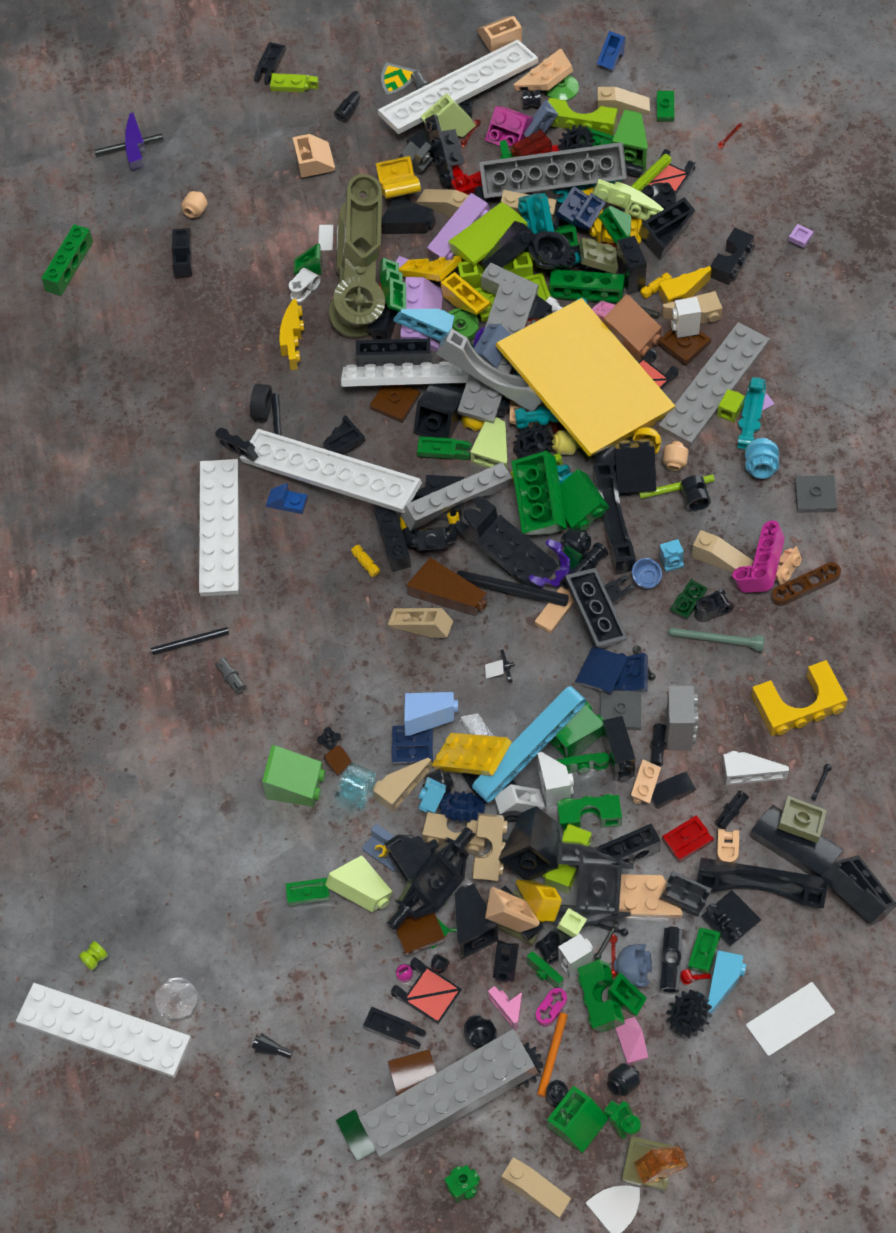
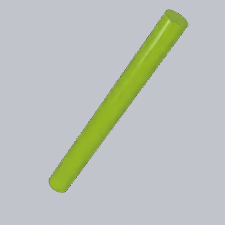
(670, 488)

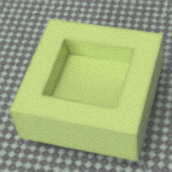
(571, 923)

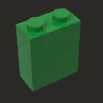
(581, 500)

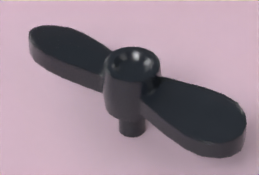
(506, 665)

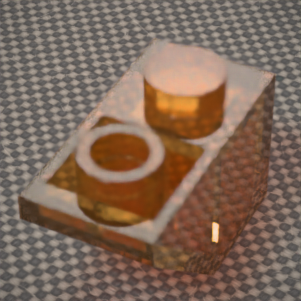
(661, 1163)

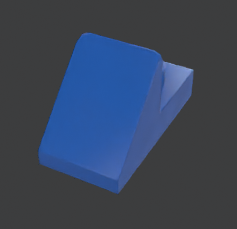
(611, 50)
(286, 500)

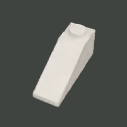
(747, 768)

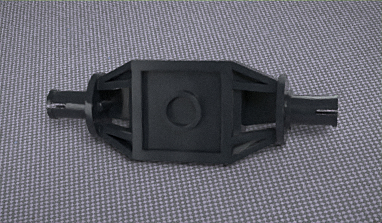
(433, 881)

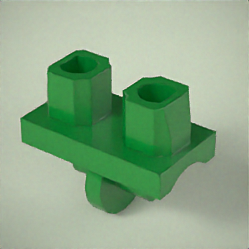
(622, 1119)

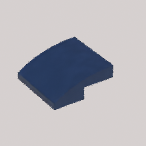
(580, 208)
(601, 670)
(634, 674)
(413, 747)

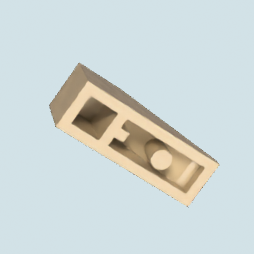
(622, 99)
(442, 201)
(709, 304)
(718, 553)
(422, 621)
(399, 784)
(535, 1187)

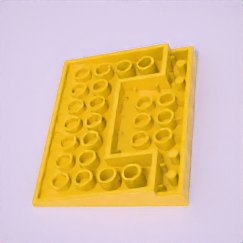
(586, 377)

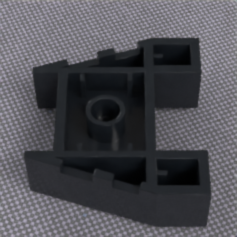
(597, 883)

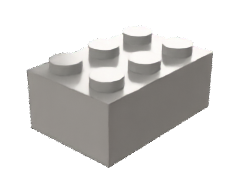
(681, 717)

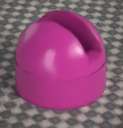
(405, 976)

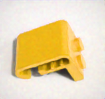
(397, 177)

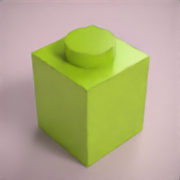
(731, 405)

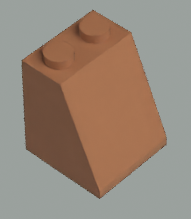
(633, 327)

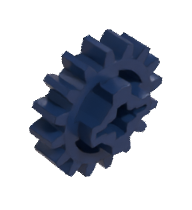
(462, 806)

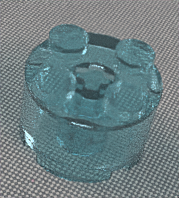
(355, 786)

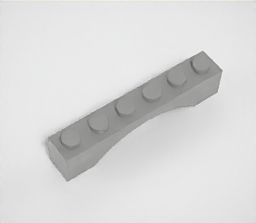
(459, 352)
(432, 505)

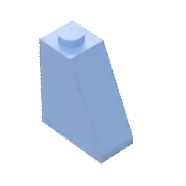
(428, 710)

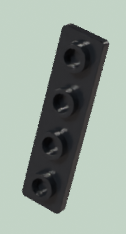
(445, 149)

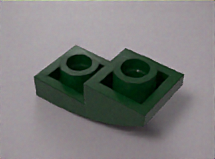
(686, 602)
(355, 1135)

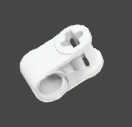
(303, 285)

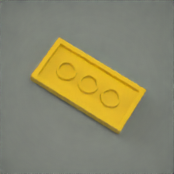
(471, 753)

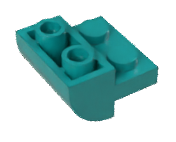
(536, 212)

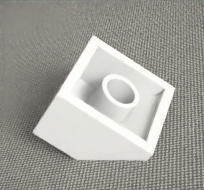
(554, 780)

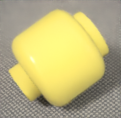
(564, 443)

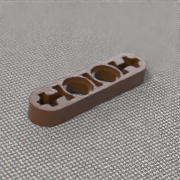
(804, 581)

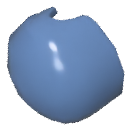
(646, 573)

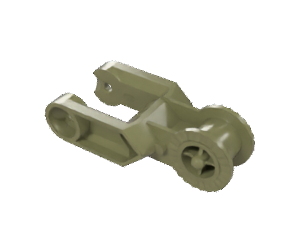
(358, 297)

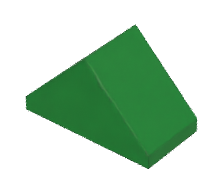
(616, 223)
(310, 260)
(626, 994)

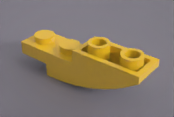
(290, 333)

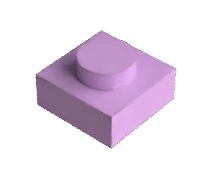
(800, 236)

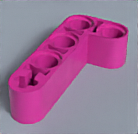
(763, 572)

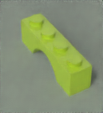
(602, 119)
(520, 265)

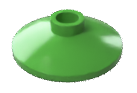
(565, 89)

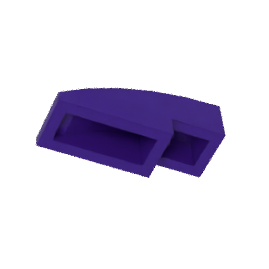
(134, 144)

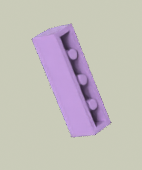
(468, 213)

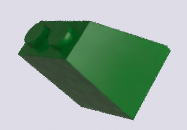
(578, 733)

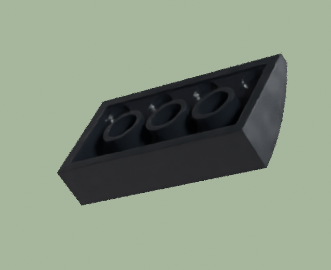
(804, 854)

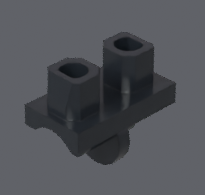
(505, 961)

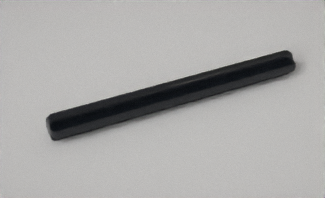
(515, 588)

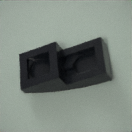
(673, 788)

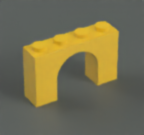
(781, 718)

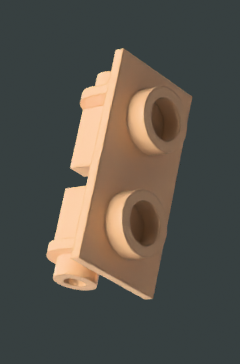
(790, 561)
(645, 782)

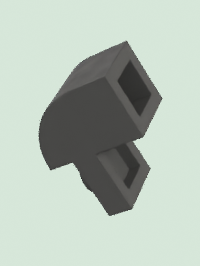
(419, 156)

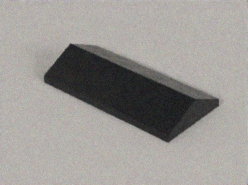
(595, 608)

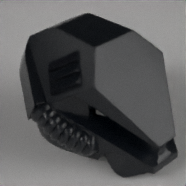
(551, 251)

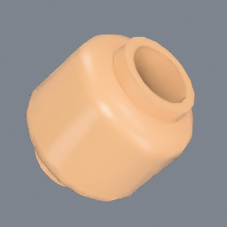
(194, 204)
(675, 456)

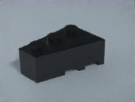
(666, 226)
(860, 888)

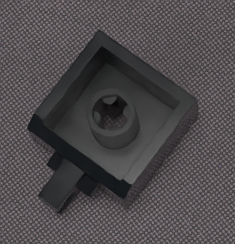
(435, 483)

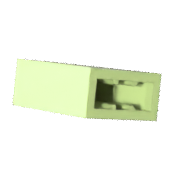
(450, 116)
(490, 445)
(360, 884)

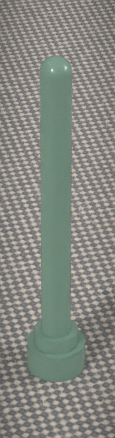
(755, 642)

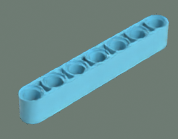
(530, 743)

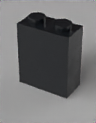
(632, 264)
(635, 466)
(619, 748)

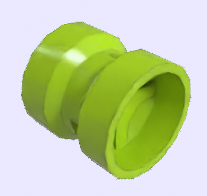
(93, 955)

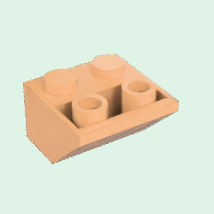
(500, 33)
(313, 155)

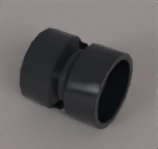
(695, 493)

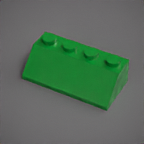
(539, 494)

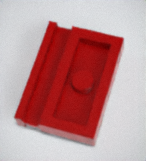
(687, 838)

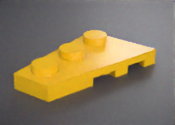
(431, 270)

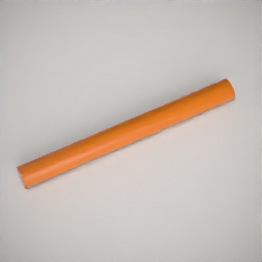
(545, 1079)

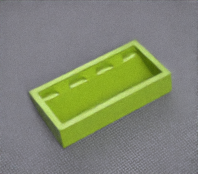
(483, 234)

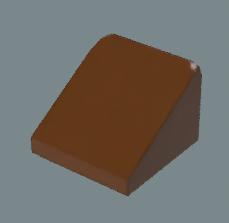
(337, 760)

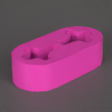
(547, 1004)

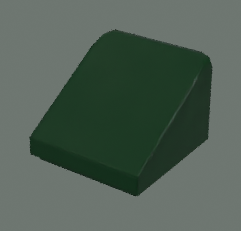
(574, 556)

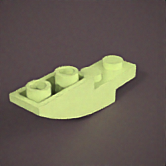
(624, 196)

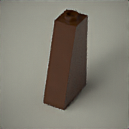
(445, 588)

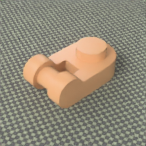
(727, 851)

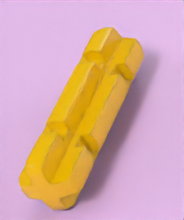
(654, 285)
(365, 560)

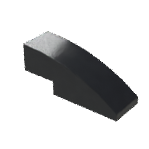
(182, 252)

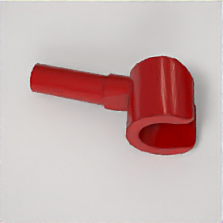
(687, 977)

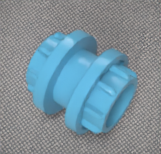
(762, 458)

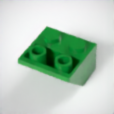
(577, 1119)

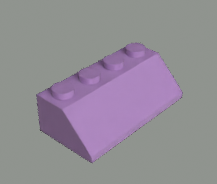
(421, 295)

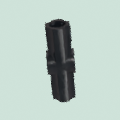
(671, 971)

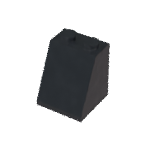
(437, 411)
(533, 844)
(473, 929)

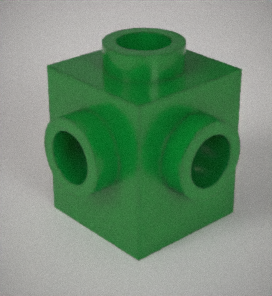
(462, 1183)

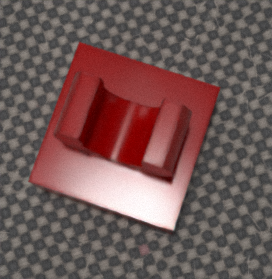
(463, 184)

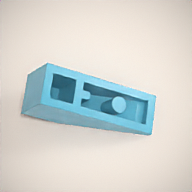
(430, 322)
(725, 977)

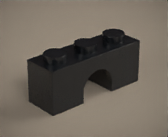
(727, 267)

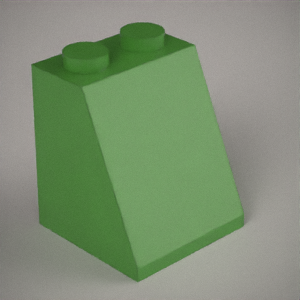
(633, 136)
(292, 777)

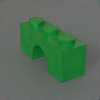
(605, 808)
(594, 979)

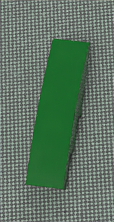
(392, 284)

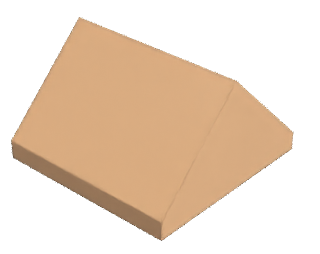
(510, 911)

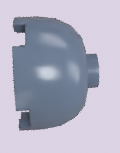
(634, 964)

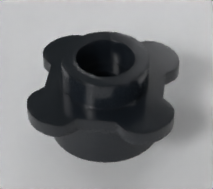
(329, 744)

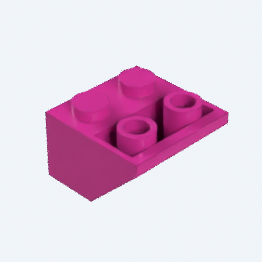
(507, 126)

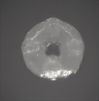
(168, 991)

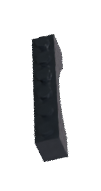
(617, 535)
(723, 875)

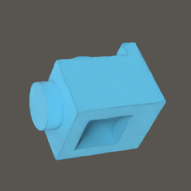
(671, 555)
(431, 795)

